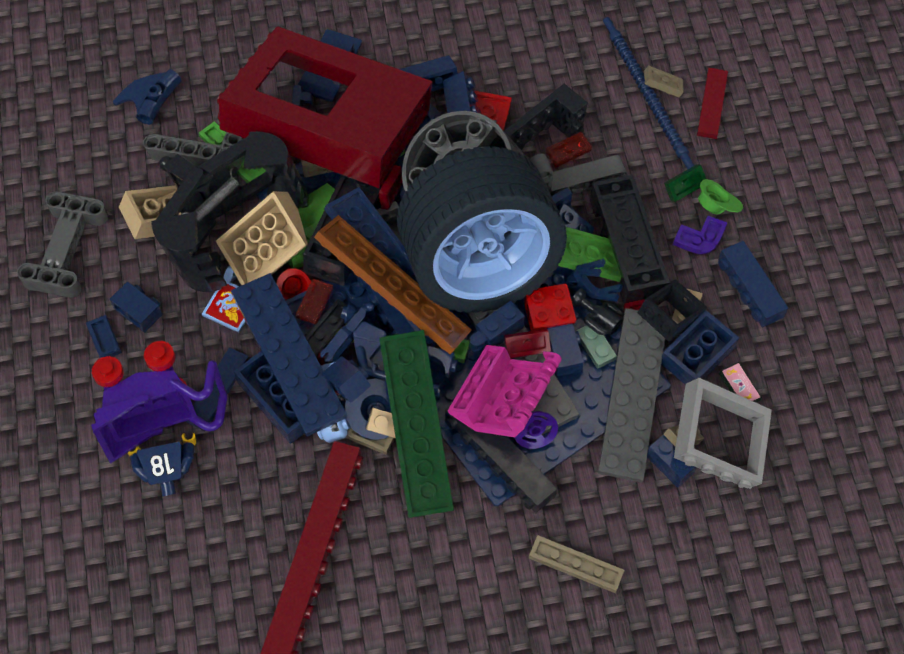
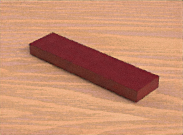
(712, 103)

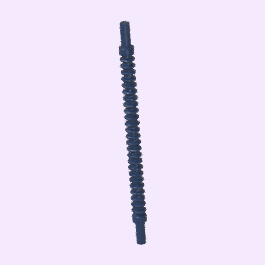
(650, 97)

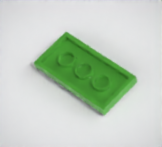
(586, 248)

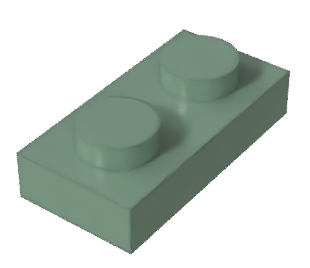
(596, 347)

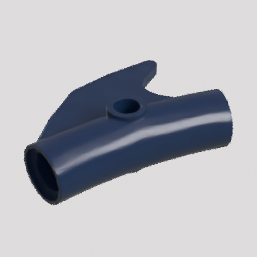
(149, 94)

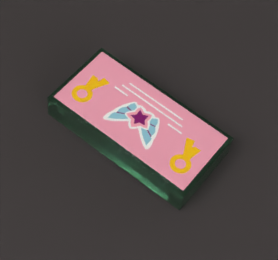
(739, 382)

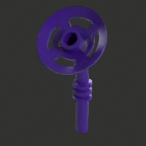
(536, 428)

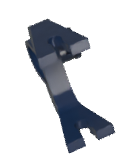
(579, 280)

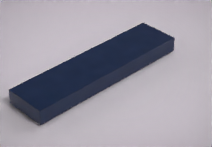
(231, 361)

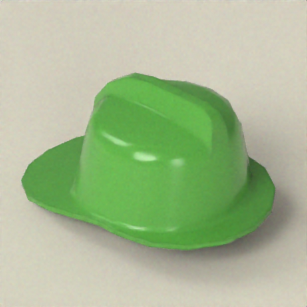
(717, 199)

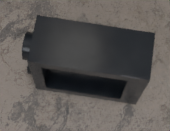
(674, 294)

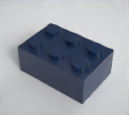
(699, 349)

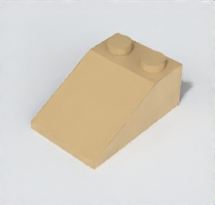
(144, 206)

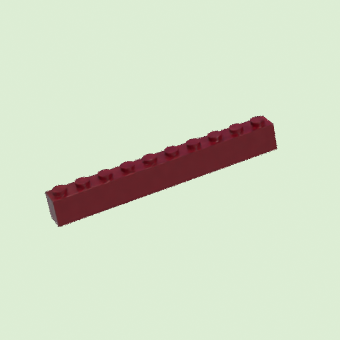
(312, 551)

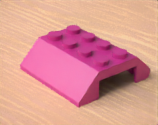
(502, 391)

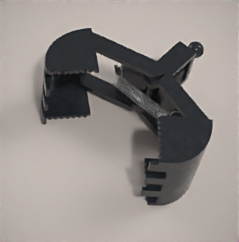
(200, 204)

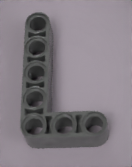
(193, 151)
(578, 177)

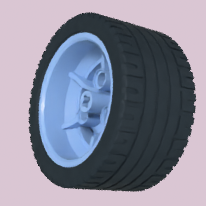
(495, 220)

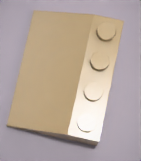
(264, 238)

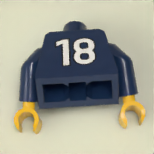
(163, 463)

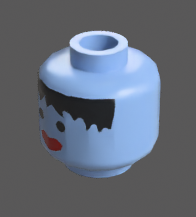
(334, 432)

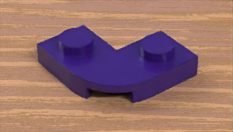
(703, 241)

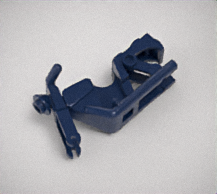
(368, 344)

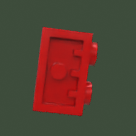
(549, 307)

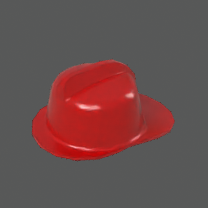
(292, 282)

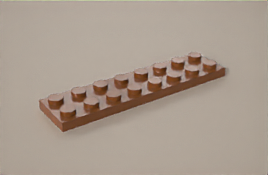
(392, 283)

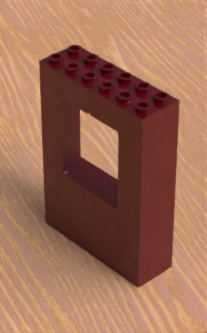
(363, 129)

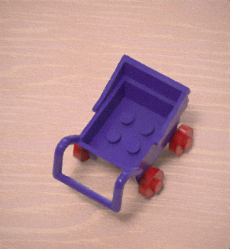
(148, 400)

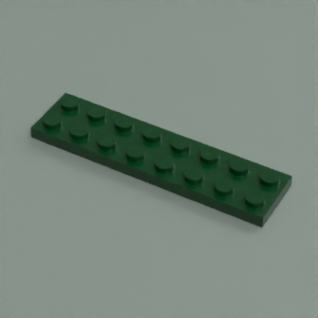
(416, 424)

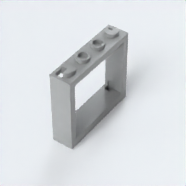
(760, 415)

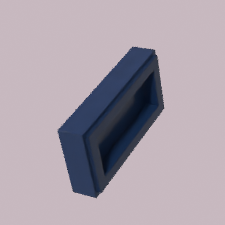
(103, 337)

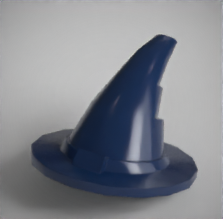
(360, 409)

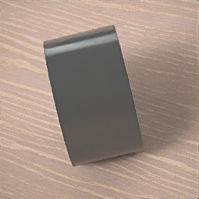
(443, 138)

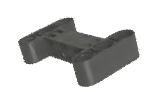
(63, 244)

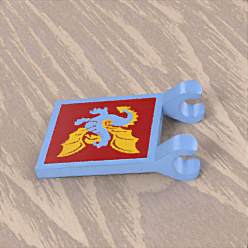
(223, 307)

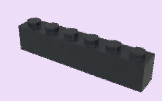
(509, 463)

